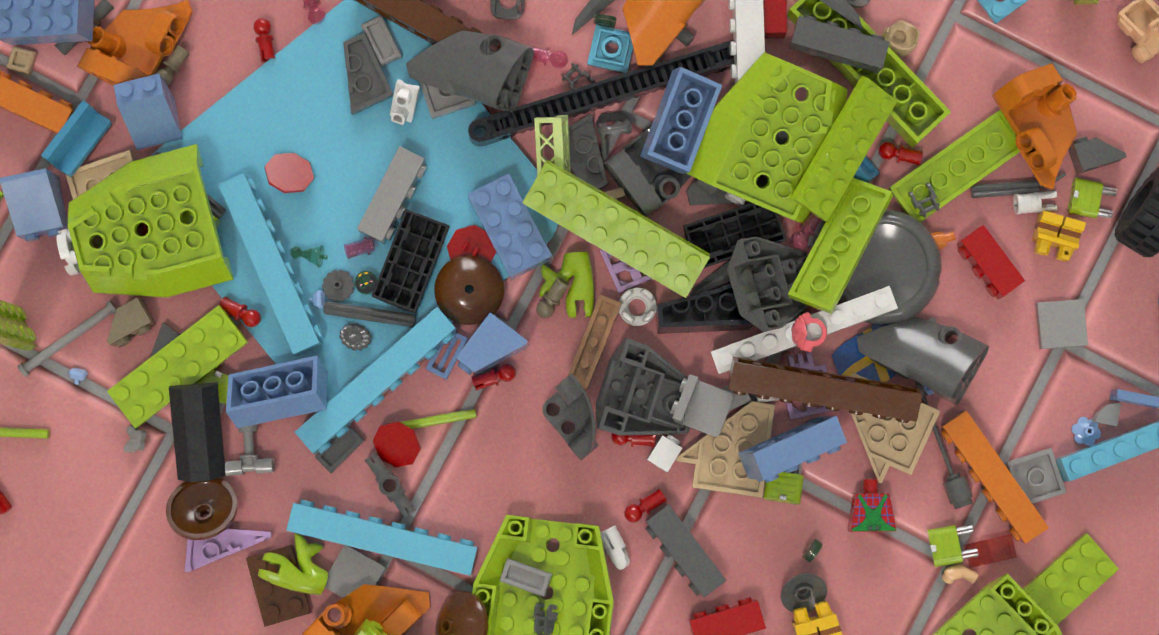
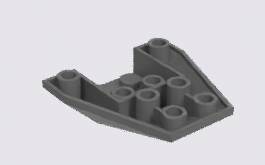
(761, 281)

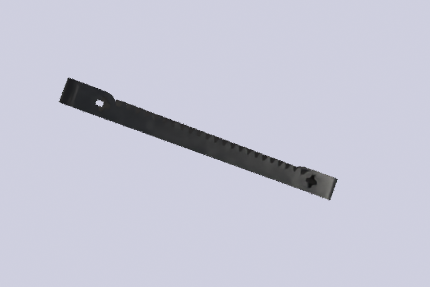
(599, 94)

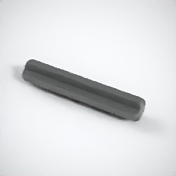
(1004, 189)

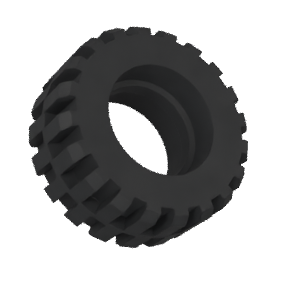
(1140, 220)

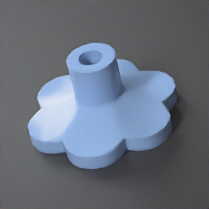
(1081, 433)

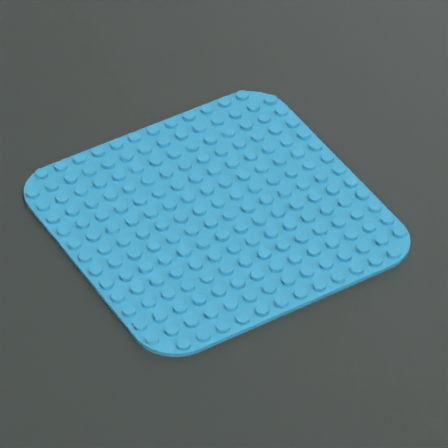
(304, 109)

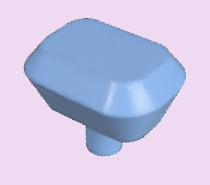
(318, 299)
(77, 374)

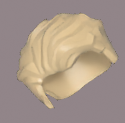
(902, 38)

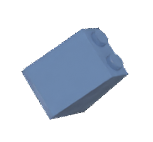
(148, 111)
(35, 204)
(490, 346)

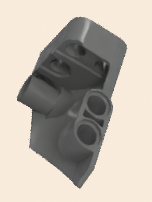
(642, 178)
(576, 408)

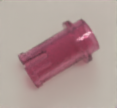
(359, 248)

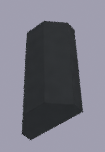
(721, 231)
(410, 261)
(197, 432)

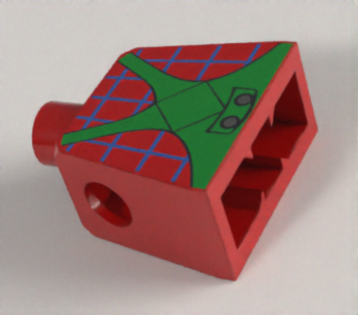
(871, 510)

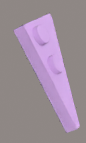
(226, 543)

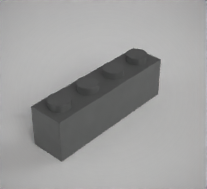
(839, 44)
(685, 550)

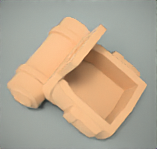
(1141, 23)

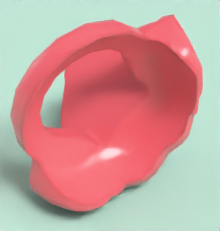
(799, 332)

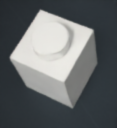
(665, 452)

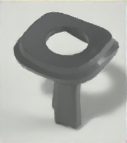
(511, 14)
(603, 129)

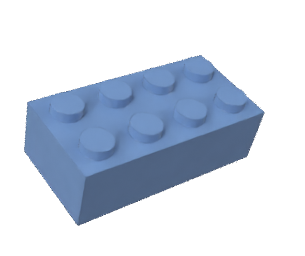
(46, 21)
(681, 120)
(509, 226)
(277, 392)
(793, 448)

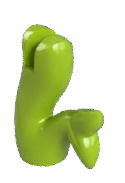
(582, 287)
(311, 579)

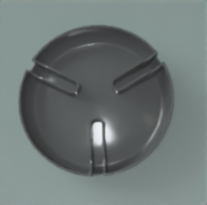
(900, 257)

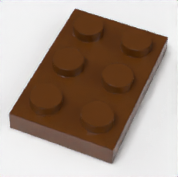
(275, 602)

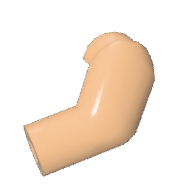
(959, 571)

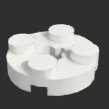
(67, 252)

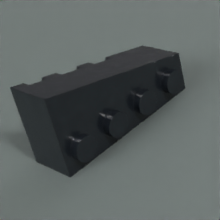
(701, 313)

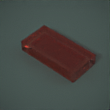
(991, 550)

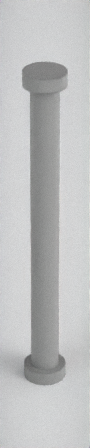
(66, 339)

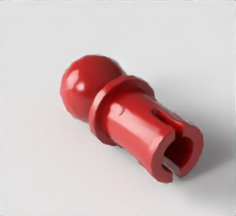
(262, 28)
(888, 150)
(250, 317)
(505, 373)
(642, 440)
(634, 512)

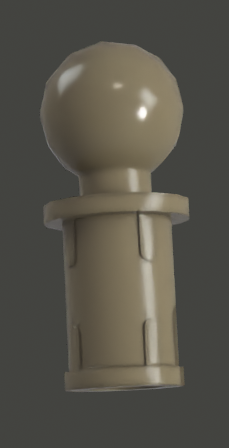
(173, 64)
(546, 307)

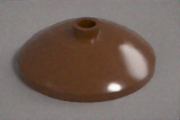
(451, 294)
(195, 499)
(462, 615)

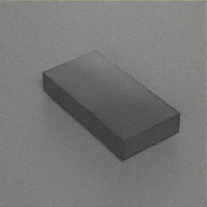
(340, 450)

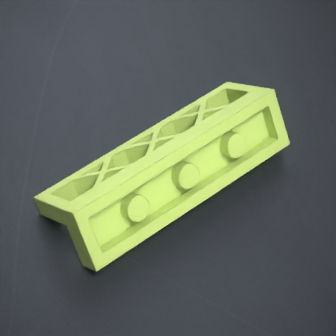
(560, 138)

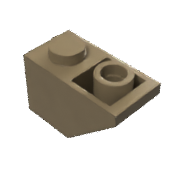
(129, 321)

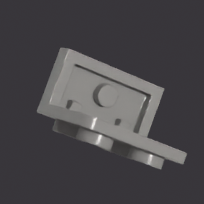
(702, 406)

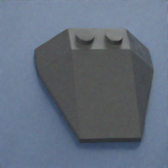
(639, 393)

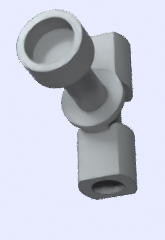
(249, 461)

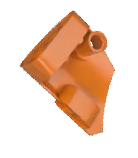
(656, 25)
(135, 43)
(1040, 119)
(389, 606)

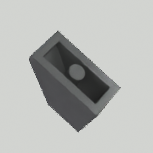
(1093, 154)

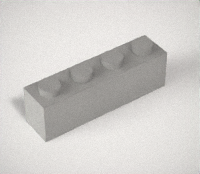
(392, 195)

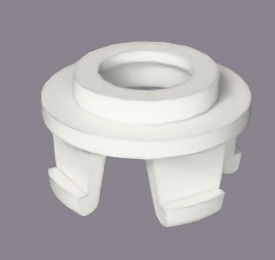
(644, 295)

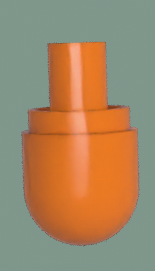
(942, 239)

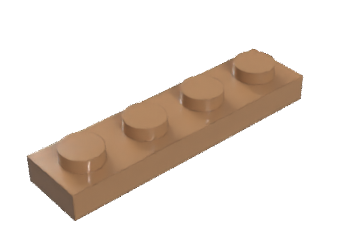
(594, 340)

